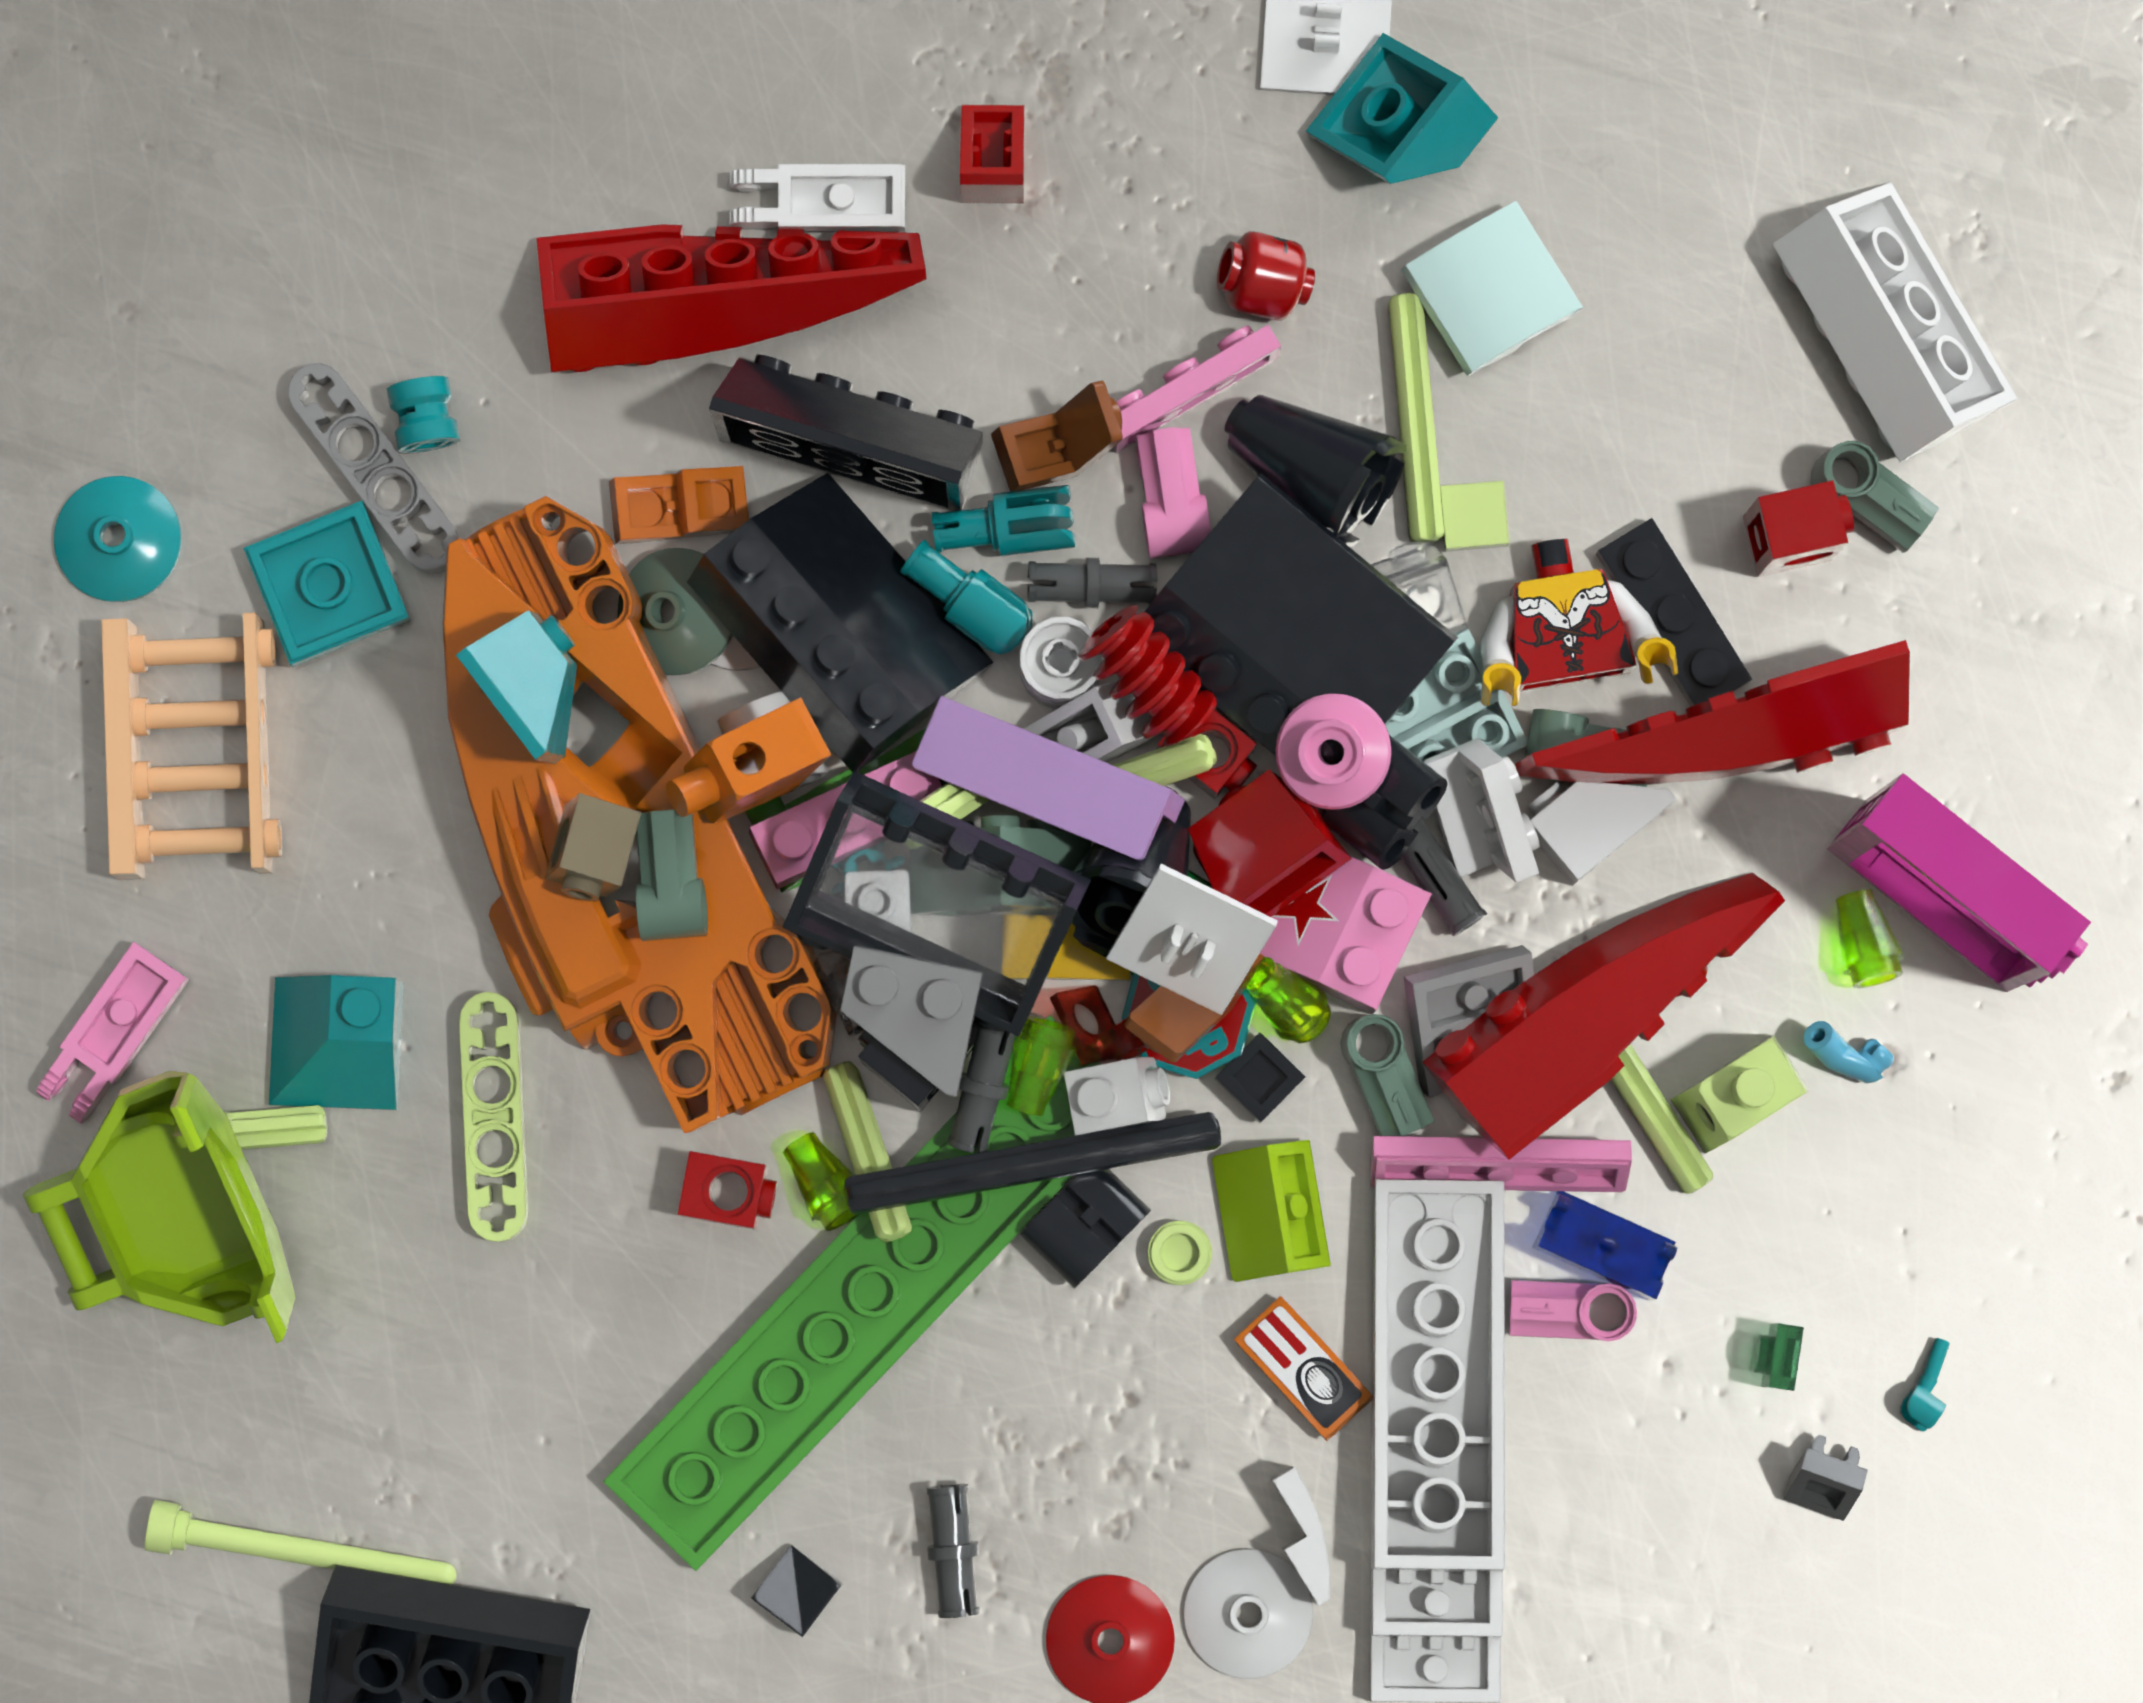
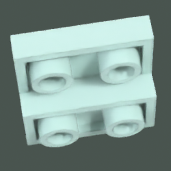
(1491, 288)
(1449, 709)

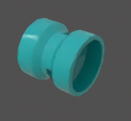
(423, 414)

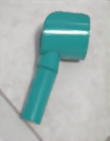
(1919, 1405)

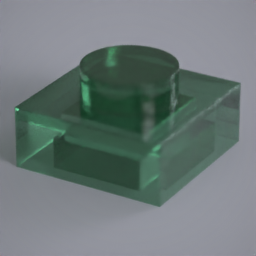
(1778, 1356)

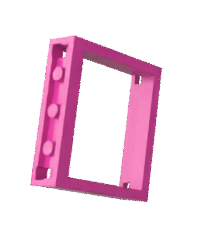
(1960, 886)

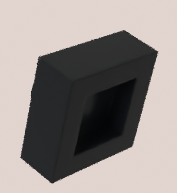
(1260, 1077)

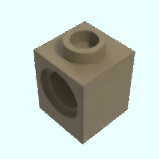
(592, 847)

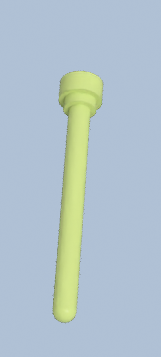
(175, 1529)

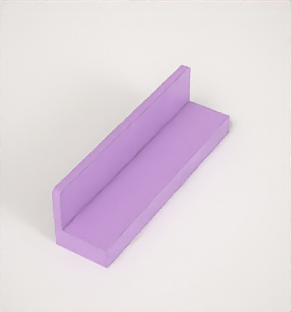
(1044, 779)

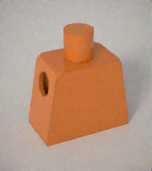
(750, 764)

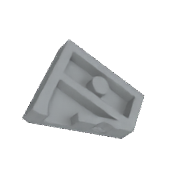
(1456, 996)
(915, 1010)

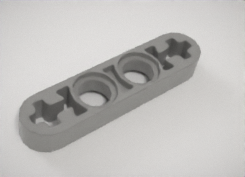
(369, 472)

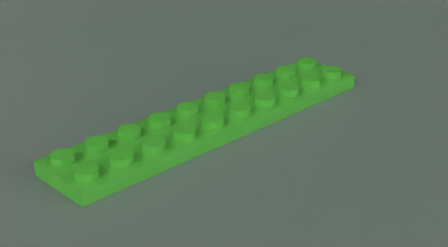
(826, 1346)

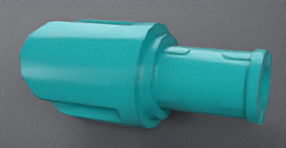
(1011, 523)
(973, 601)

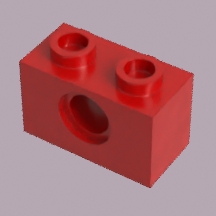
(1797, 528)

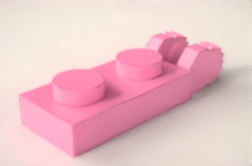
(114, 1027)

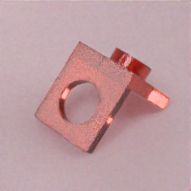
(1110, 1041)

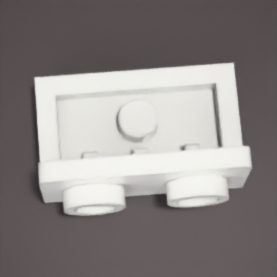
(1482, 812)

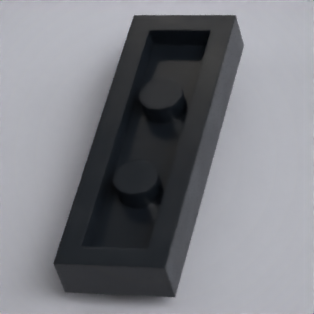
(1662, 587)

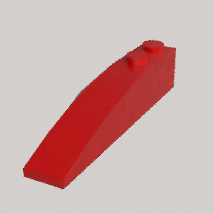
(677, 296)
(1775, 724)
(1563, 1028)

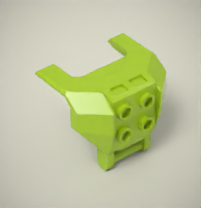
(170, 1212)

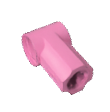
(1174, 510)
(1562, 1310)

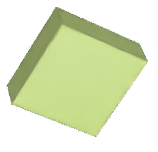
(1474, 516)

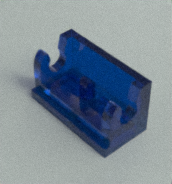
(1605, 1245)

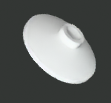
(1223, 1588)

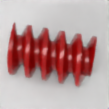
(1150, 675)

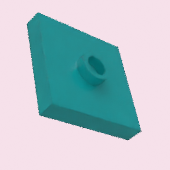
(327, 584)

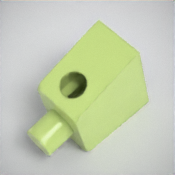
(1740, 1094)

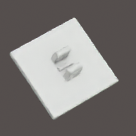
(1318, 42)
(1191, 939)

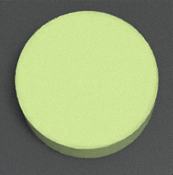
(1179, 1253)

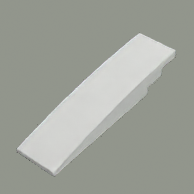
(1437, 1442)

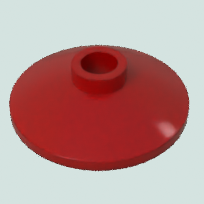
(1101, 1605)

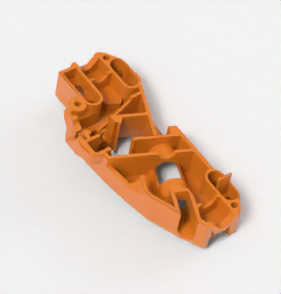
(568, 948)

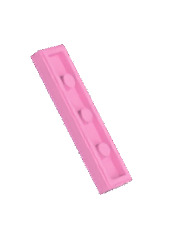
(1537, 1167)

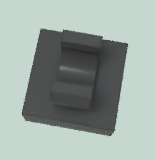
(1825, 1481)

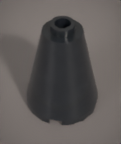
(1319, 461)
(1121, 881)

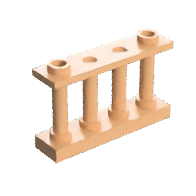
(135, 780)

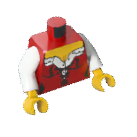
(1567, 630)

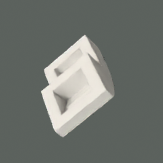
(1309, 1551)

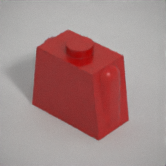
(1265, 845)

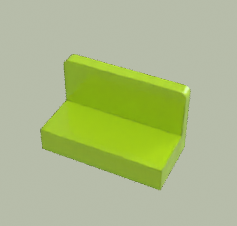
(1271, 1210)

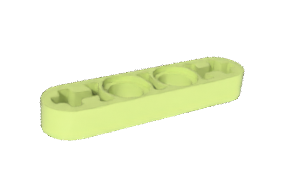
(487, 1117)

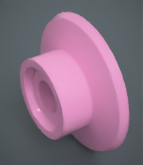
(1364, 745)

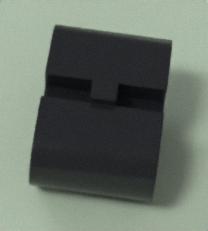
(1386, 820)
(1085, 1224)

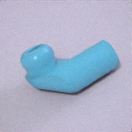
(1840, 1057)

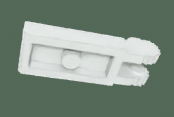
(824, 197)

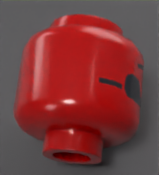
(1265, 275)

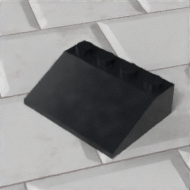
(847, 433)
(1289, 614)
(836, 621)
(442, 1644)

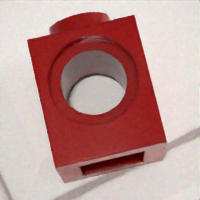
(1238, 766)
(699, 1178)

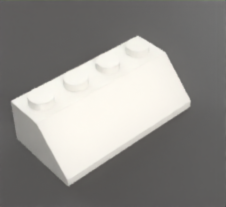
(1893, 320)

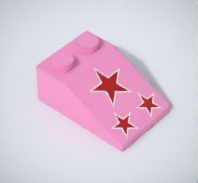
(1349, 932)

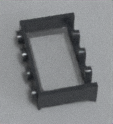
(936, 891)

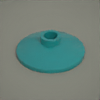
(142, 558)

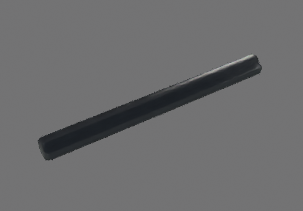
(1032, 1163)

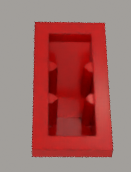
(992, 154)

